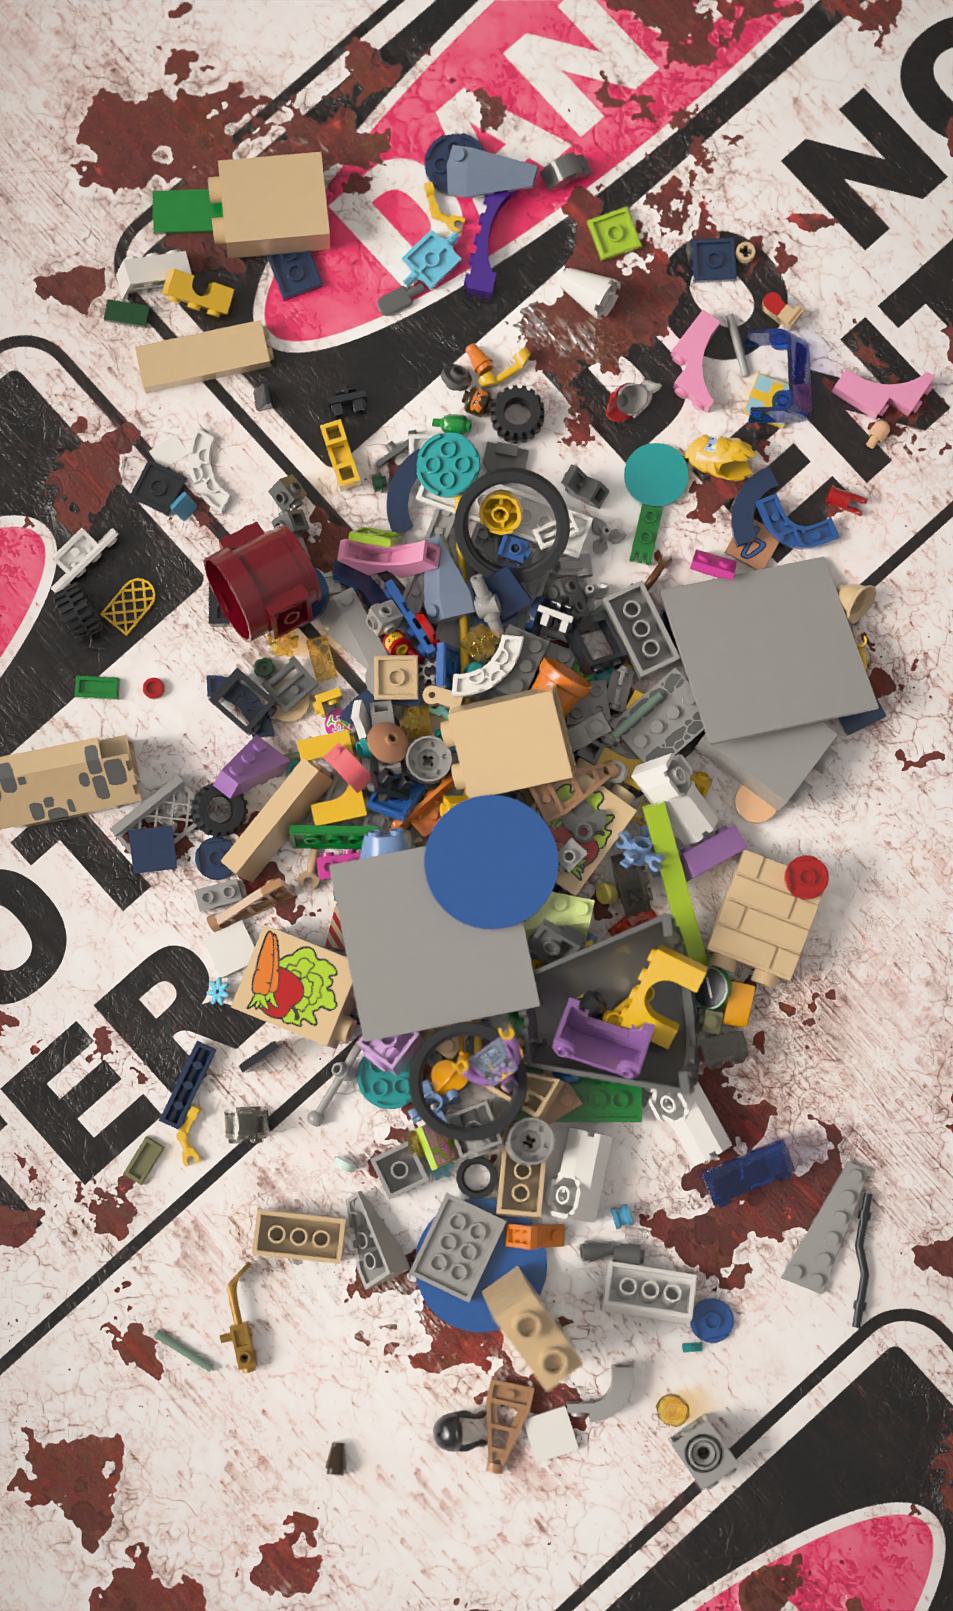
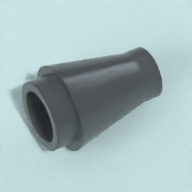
(594, 1250)

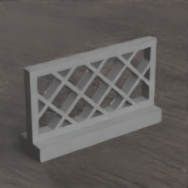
(150, 805)

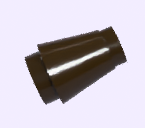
(336, 1459)

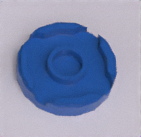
(712, 1320)

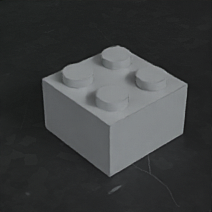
(399, 1170)

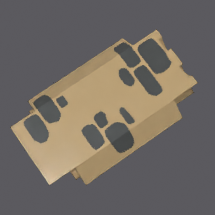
(67, 781)

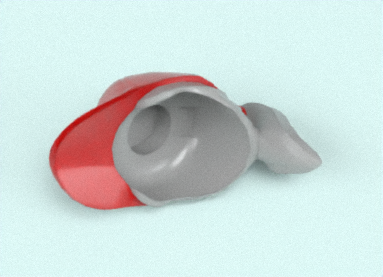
(629, 399)

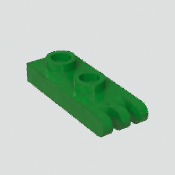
(646, 533)

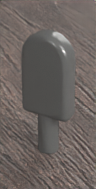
(398, 299)

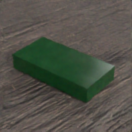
(126, 313)

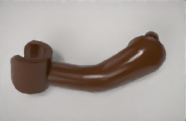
(656, 572)

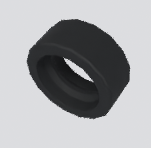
(477, 1193)

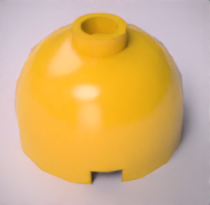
(501, 512)

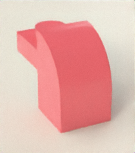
(348, 767)

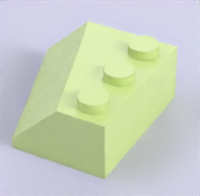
(562, 910)

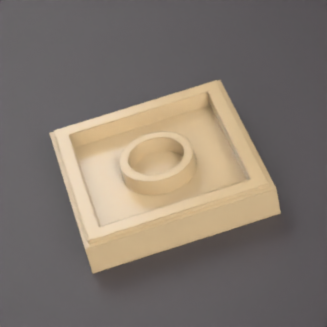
(396, 677)

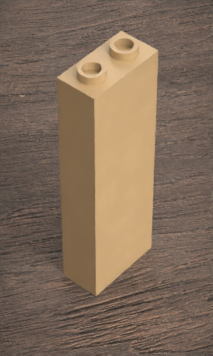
(204, 356)
(271, 825)

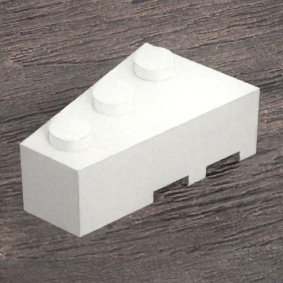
(149, 271)

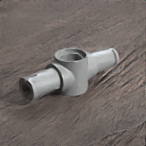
(487, 605)

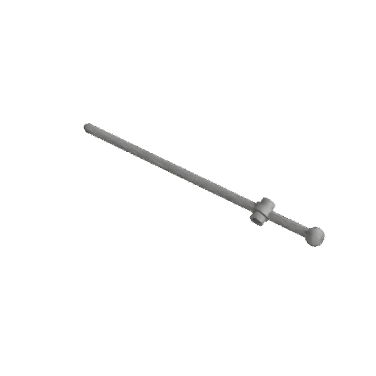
(343, 1071)

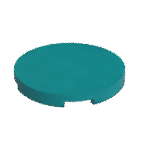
(448, 464)
(656, 475)
(382, 1087)

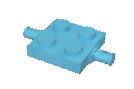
(431, 259)

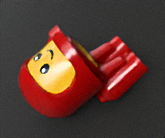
(398, 644)

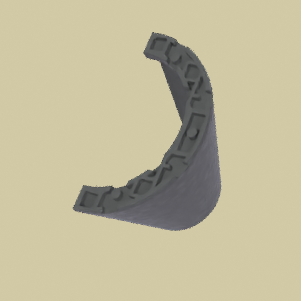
(613, 971)

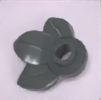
(584, 818)

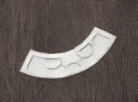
(202, 473)
(493, 672)
(363, 725)

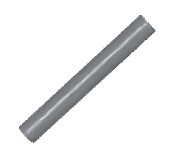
(738, 345)

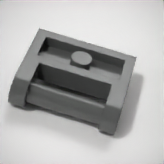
(294, 689)

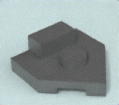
(504, 455)

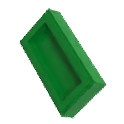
(97, 687)

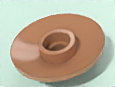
(382, 747)

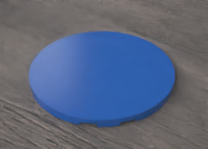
(491, 862)
(475, 1314)

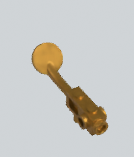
(240, 1332)

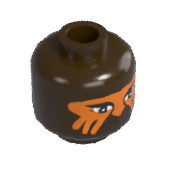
(477, 401)

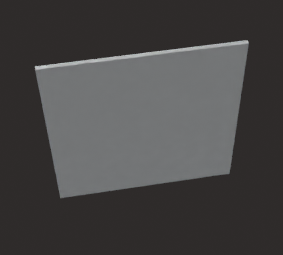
(768, 650)
(414, 960)

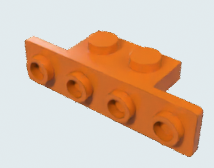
(427, 812)

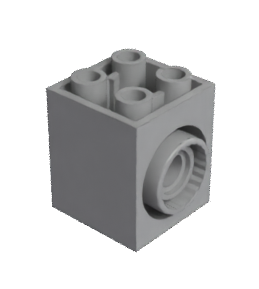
(474, 1116)
(707, 1466)

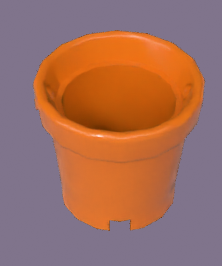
(569, 683)

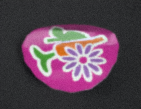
(334, 724)

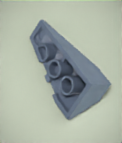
(481, 172)
(445, 590)

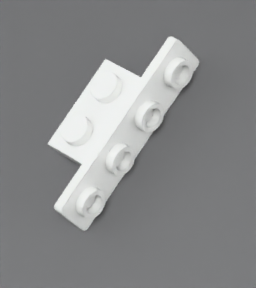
(78, 554)

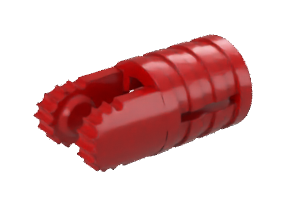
(841, 499)

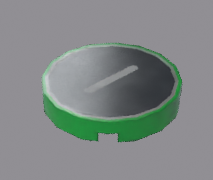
(714, 989)

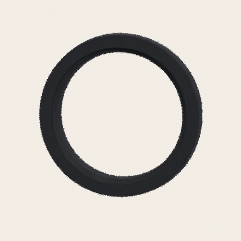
(518, 476)
(422, 1106)

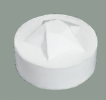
(623, 772)

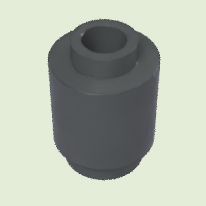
(628, 1254)

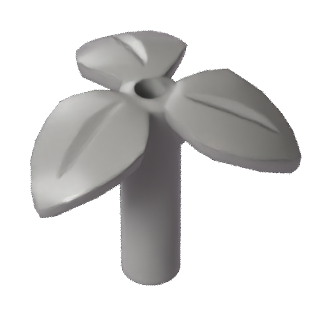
(601, 529)
(597, 591)

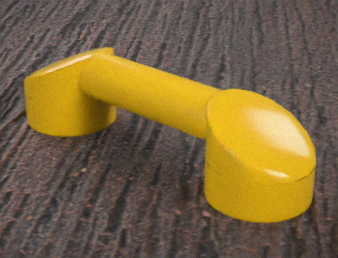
(489, 380)
(612, 1016)

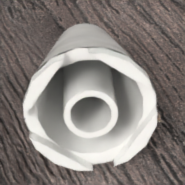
(590, 290)

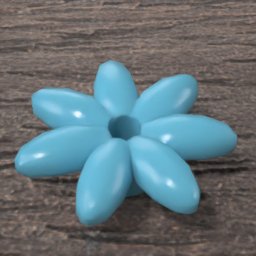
(218, 991)
(438, 1171)

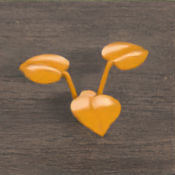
(445, 1075)

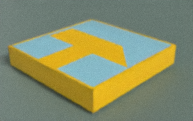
(762, 394)

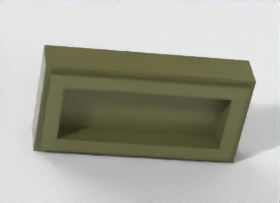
(144, 1160)

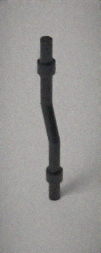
(859, 1304)

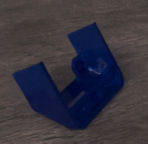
(790, 404)
(747, 1172)

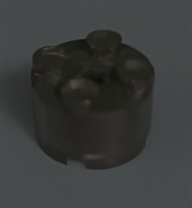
(246, 1124)

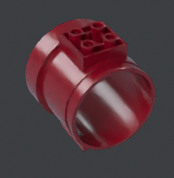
(263, 581)

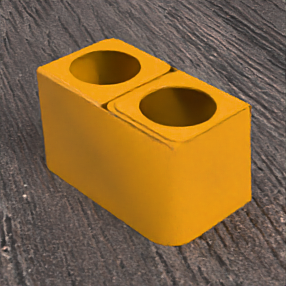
(738, 1006)

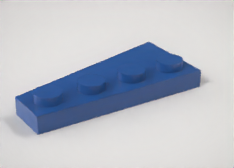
(413, 629)

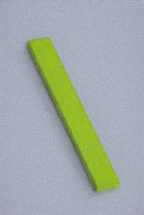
(674, 879)

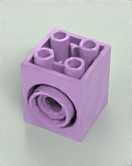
(391, 1052)

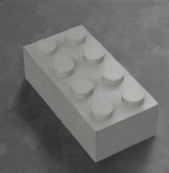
(641, 630)

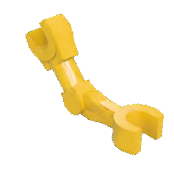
(436, 214)
(182, 1136)

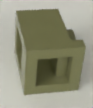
(710, 1021)

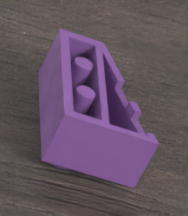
(251, 766)
(711, 851)

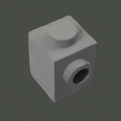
(570, 856)

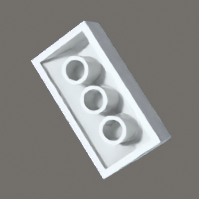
(649, 1292)

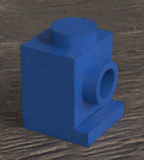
(506, 553)

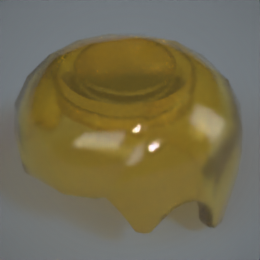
(673, 1409)

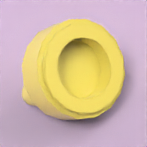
(606, 893)

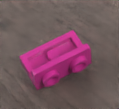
(713, 565)

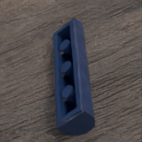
(187, 1085)

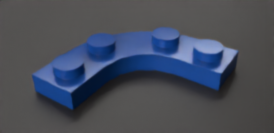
(788, 532)

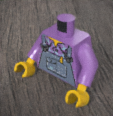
(494, 1062)

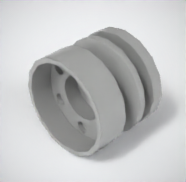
(427, 748)
(540, 1148)

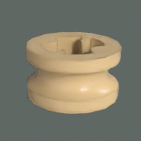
(750, 248)

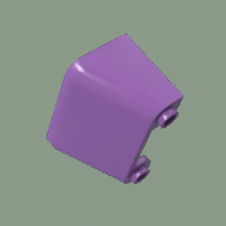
(601, 1042)

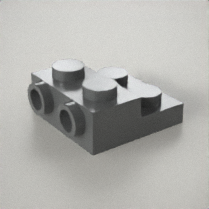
(554, 943)

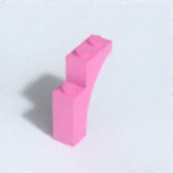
(690, 352)
(872, 396)
(398, 559)

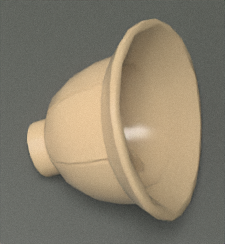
(856, 600)

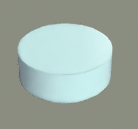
(345, 1164)

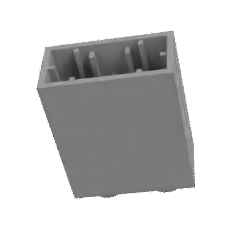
(775, 762)

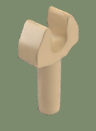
(310, 872)

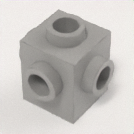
(384, 618)

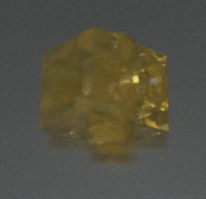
(480, 642)
(285, 648)
(416, 721)

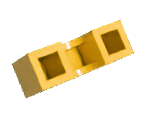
(179, 288)
(340, 455)

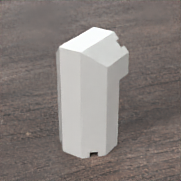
(669, 781)
(692, 1122)
(581, 1176)

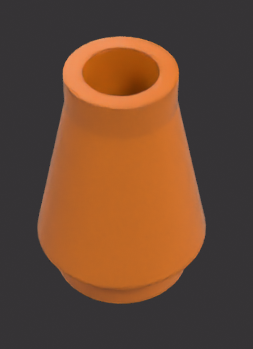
(480, 361)

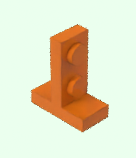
(535, 1235)

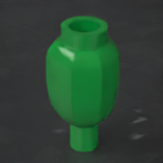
(453, 423)

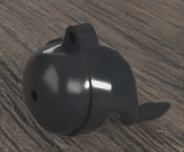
(449, 1433)

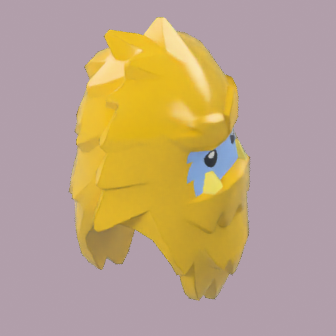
(721, 457)

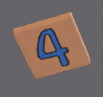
(756, 553)

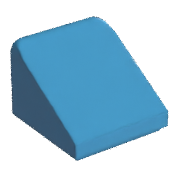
(183, 506)

